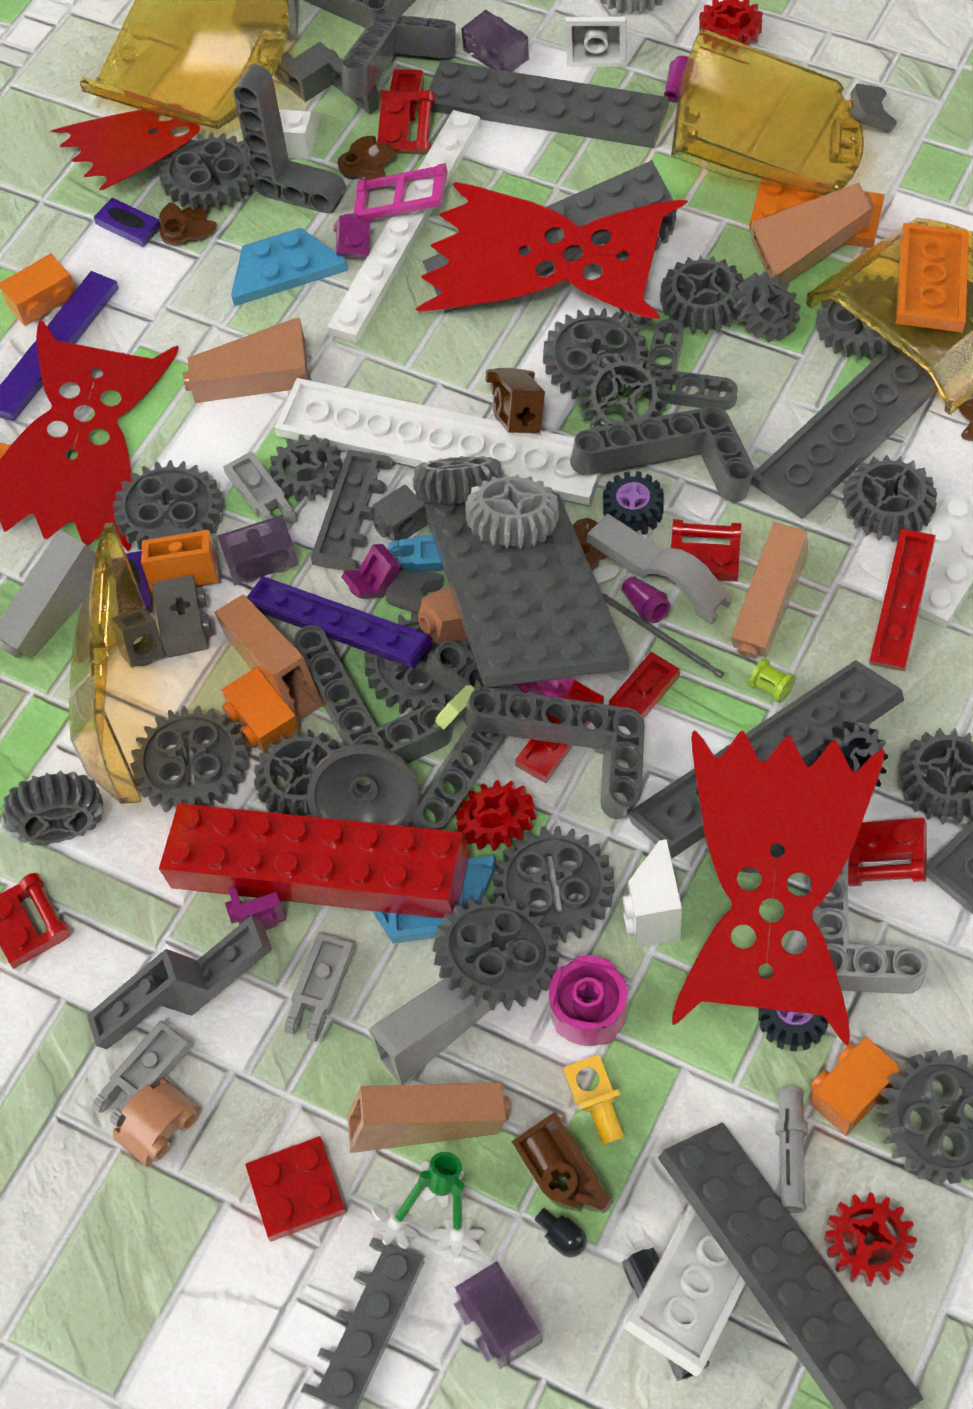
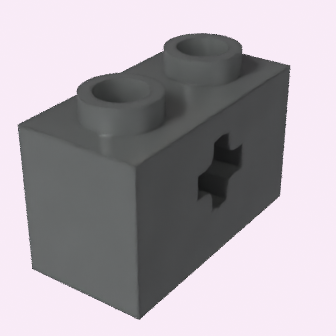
(180, 615)

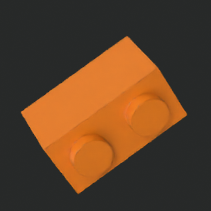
(37, 289)
(181, 556)
(258, 710)
(853, 1085)

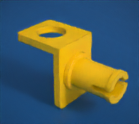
(596, 1101)

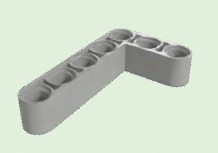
(851, 956)

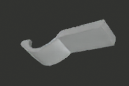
(647, 558)

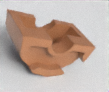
(152, 1119)

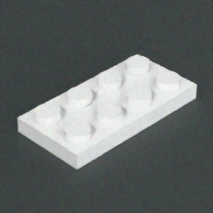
(951, 562)
(687, 1297)

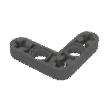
(680, 379)

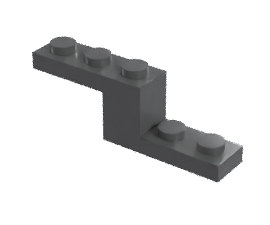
(315, 72)
(179, 982)

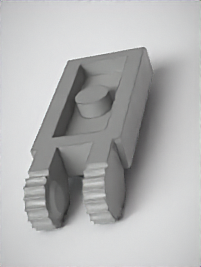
(258, 487)
(319, 983)
(145, 1065)

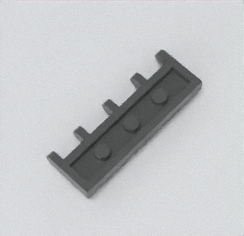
(348, 509)
(367, 1327)

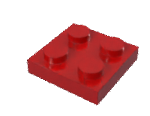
(295, 1189)

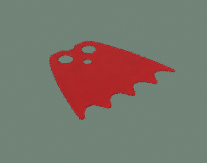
(122, 145)

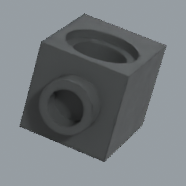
(399, 514)
(132, 626)

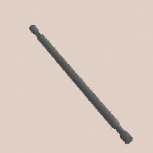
(662, 635)

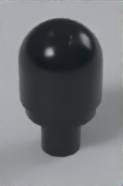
(562, 1233)

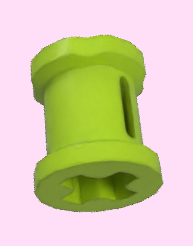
(771, 680)

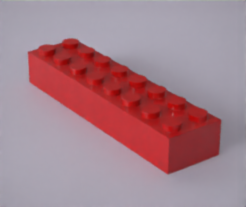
(316, 860)

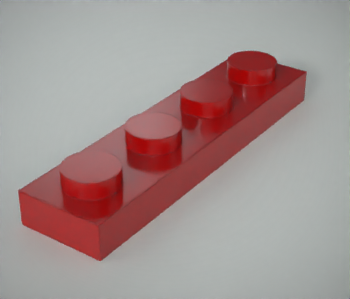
(902, 600)

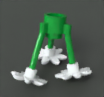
(440, 1179)

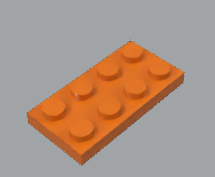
(776, 199)
(932, 277)

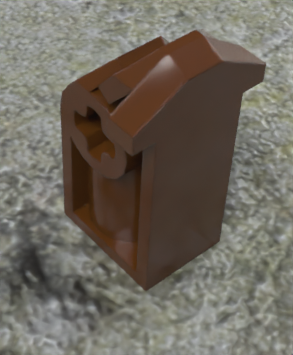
(516, 399)
(554, 1154)

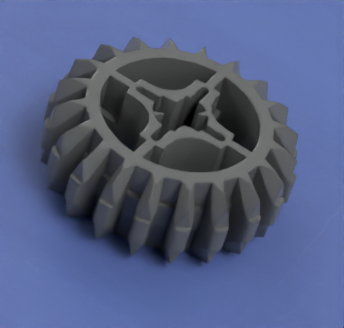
(707, 294)
(612, 372)
(453, 478)
(890, 489)
(292, 761)
(920, 776)
(52, 808)

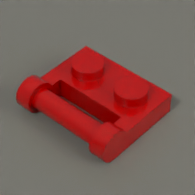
(396, 120)
(719, 558)
(888, 842)
(17, 934)

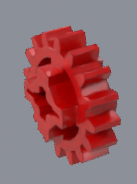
(732, 20)
(496, 815)
(885, 1246)

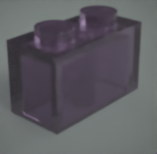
(495, 42)
(258, 550)
(497, 1315)

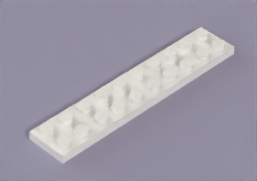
(424, 433)

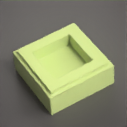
(454, 707)

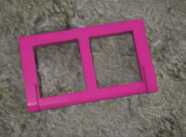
(399, 206)

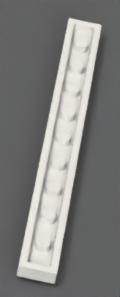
(400, 232)

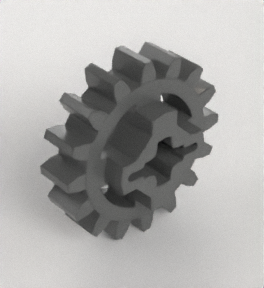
(766, 306)
(306, 467)

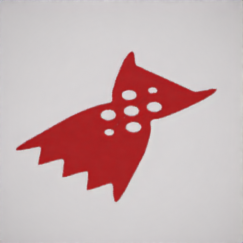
(495, 226)
(34, 468)
(816, 820)

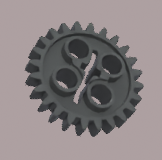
(191, 181)
(847, 332)
(566, 349)
(167, 503)
(397, 680)
(155, 764)
(586, 878)
(495, 952)
(915, 1092)

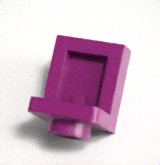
(352, 236)
(374, 574)
(265, 908)

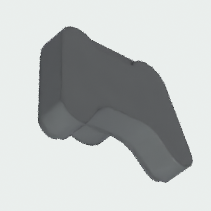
(869, 109)
(409, 586)

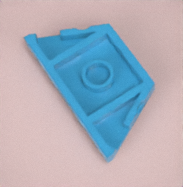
(283, 264)
(412, 928)

